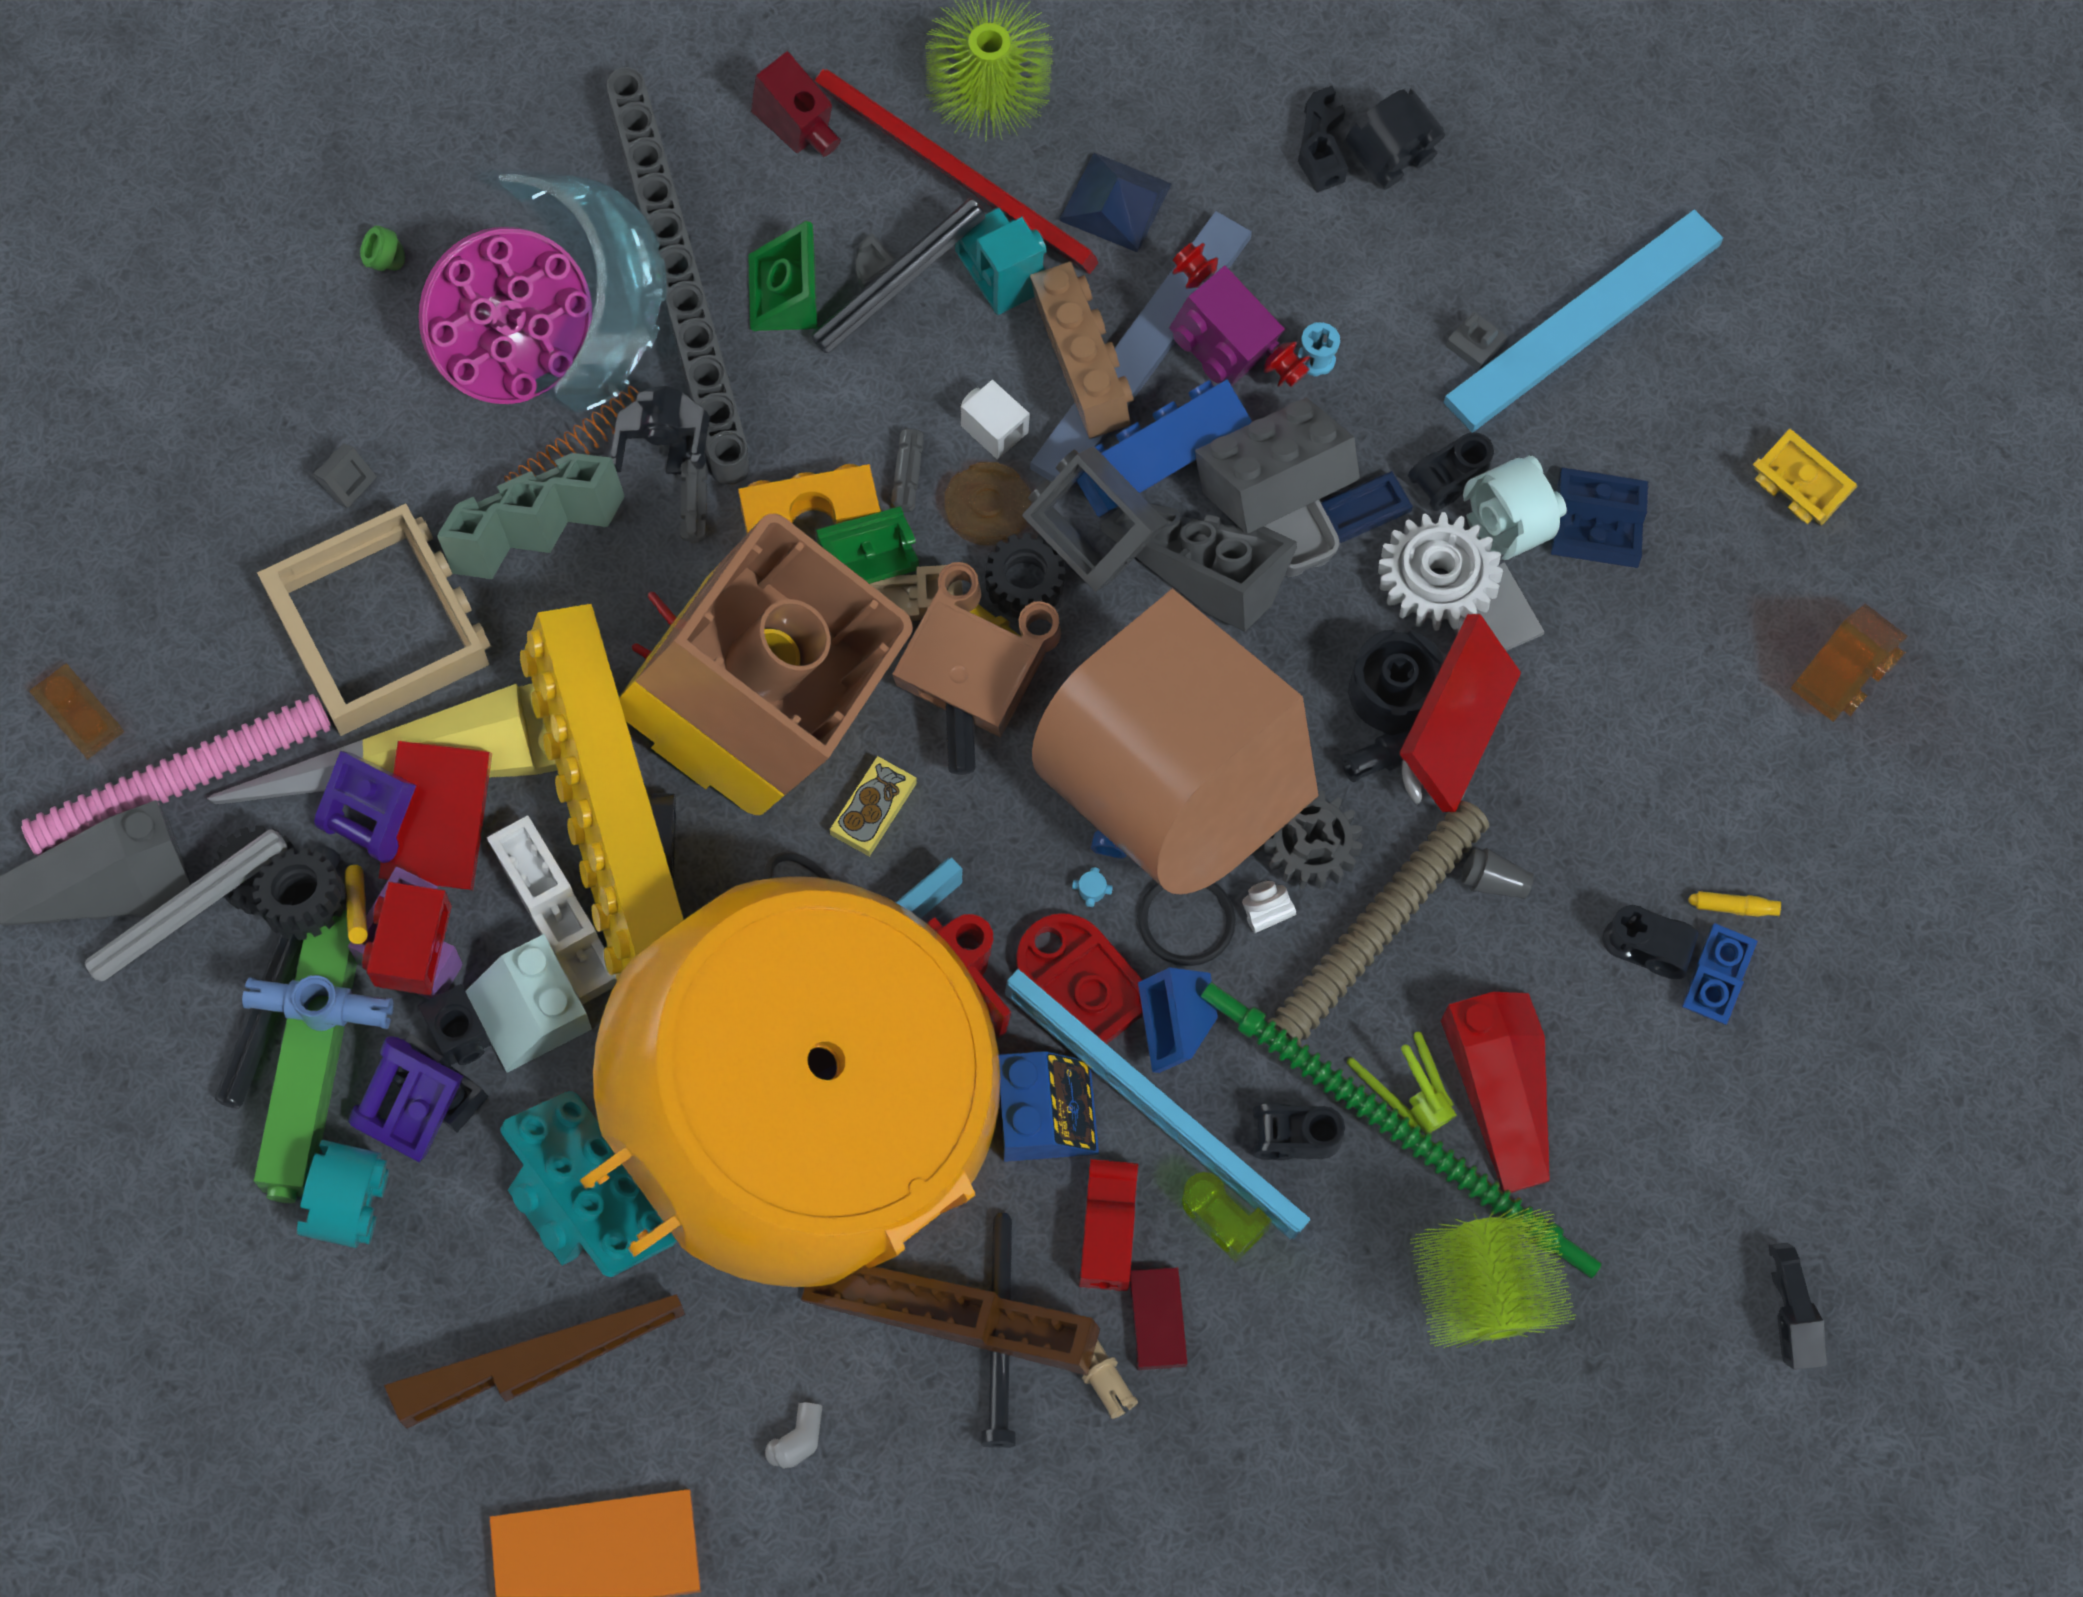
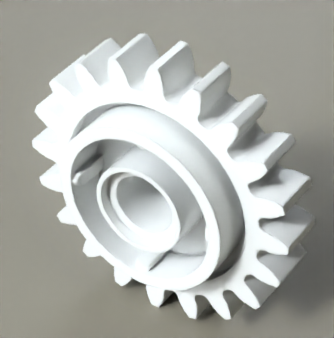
(1436, 596)

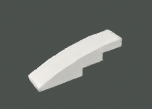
(553, 907)

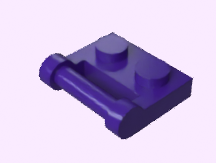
(371, 792)
(419, 1105)

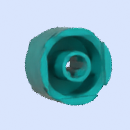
(341, 1194)

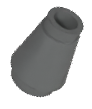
(1495, 875)

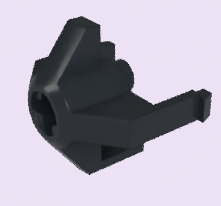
(663, 418)

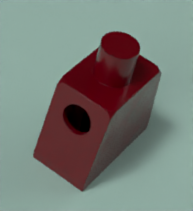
(794, 106)

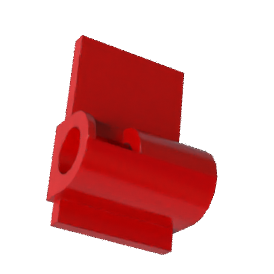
(976, 934)

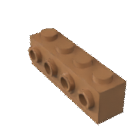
(1081, 350)

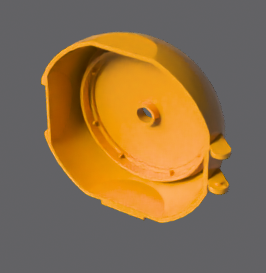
(731, 1129)

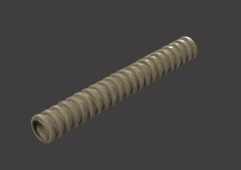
(1380, 921)

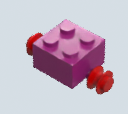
(1229, 325)

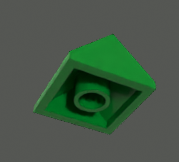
(784, 282)

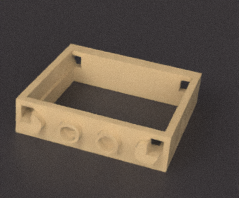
(342, 551)

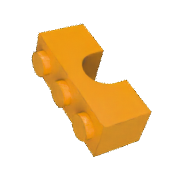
(840, 493)

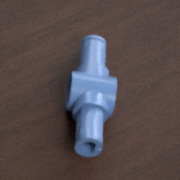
(295, 997)

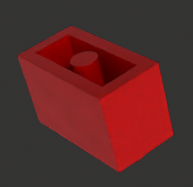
(407, 938)

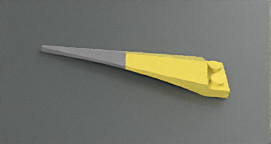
(491, 723)

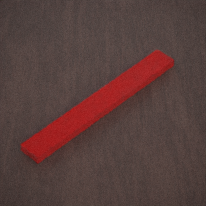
(955, 169)

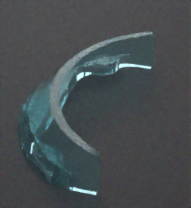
(628, 284)

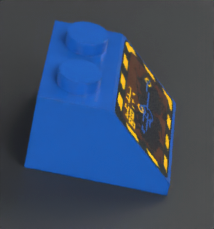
(1046, 1107)

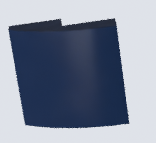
(1601, 518)

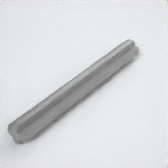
(185, 905)

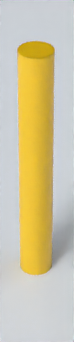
(356, 904)

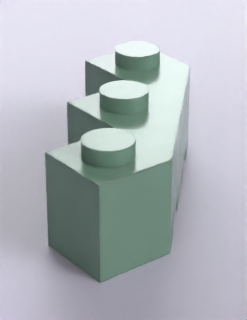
(530, 513)

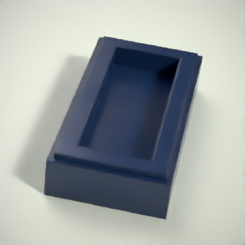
(1367, 506)

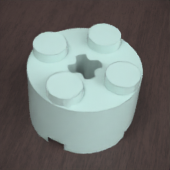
(1514, 506)

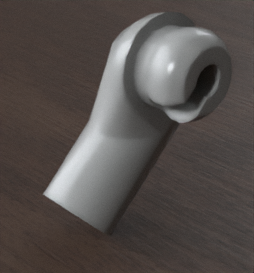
(798, 1443)

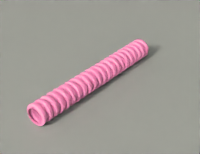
(179, 773)

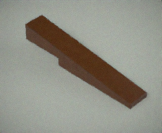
(963, 1316)
(525, 1364)

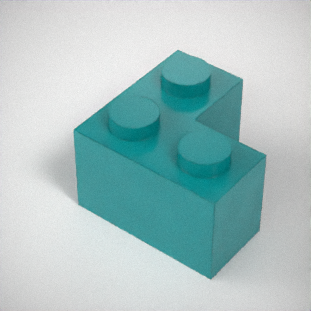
(1002, 258)

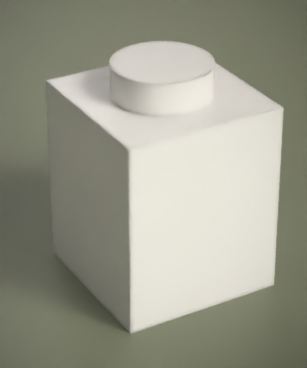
(994, 418)

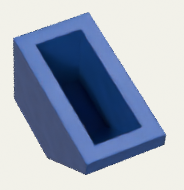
(1175, 1015)

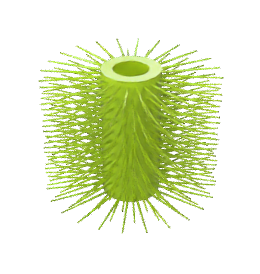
(988, 66)
(1493, 1278)

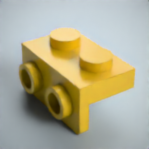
(1804, 478)

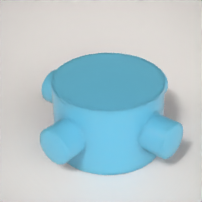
(1092, 886)

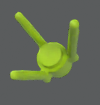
(1430, 1106)

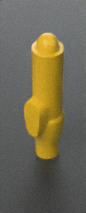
(1735, 904)

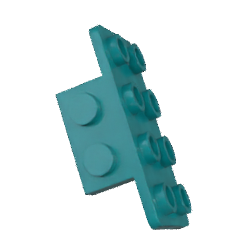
(558, 1148)

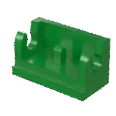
(873, 545)

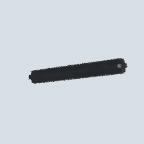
(898, 275)

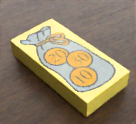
(873, 806)

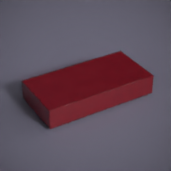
(1158, 1319)

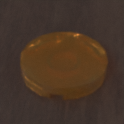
(987, 518)

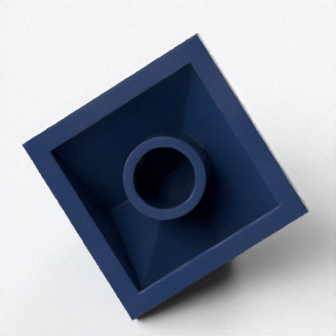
(1115, 202)

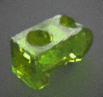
(1221, 1217)

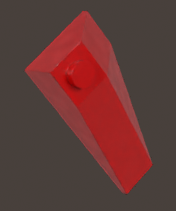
(1504, 1075)

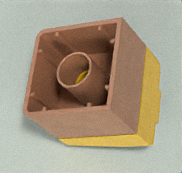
(765, 666)

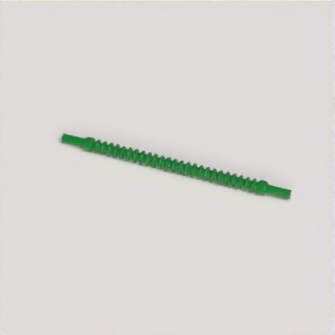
(1252, 1023)

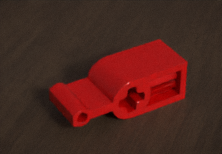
(1109, 1225)

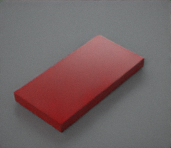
(1460, 713)

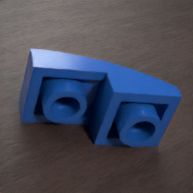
(1719, 974)

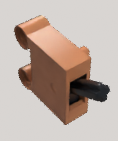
(972, 664)

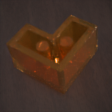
(1857, 651)

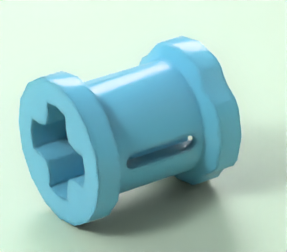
(1312, 340)

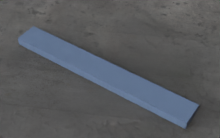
(1145, 341)

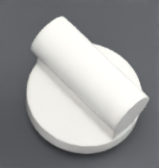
(1267, 905)

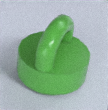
(380, 249)

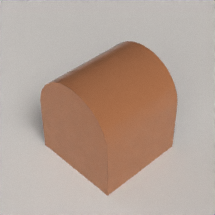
(1178, 746)

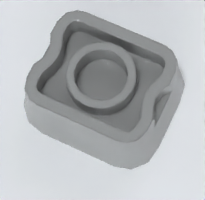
(1314, 536)

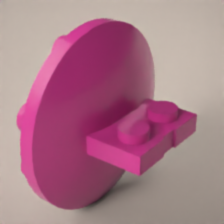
(504, 313)

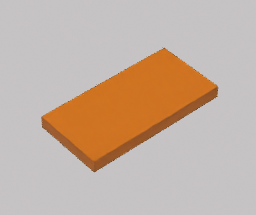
(599, 1549)

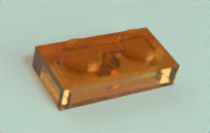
(76, 711)

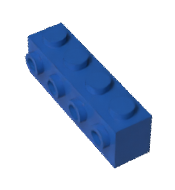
(1169, 442)

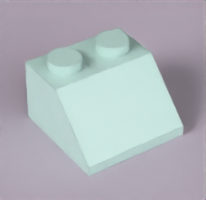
(527, 1004)

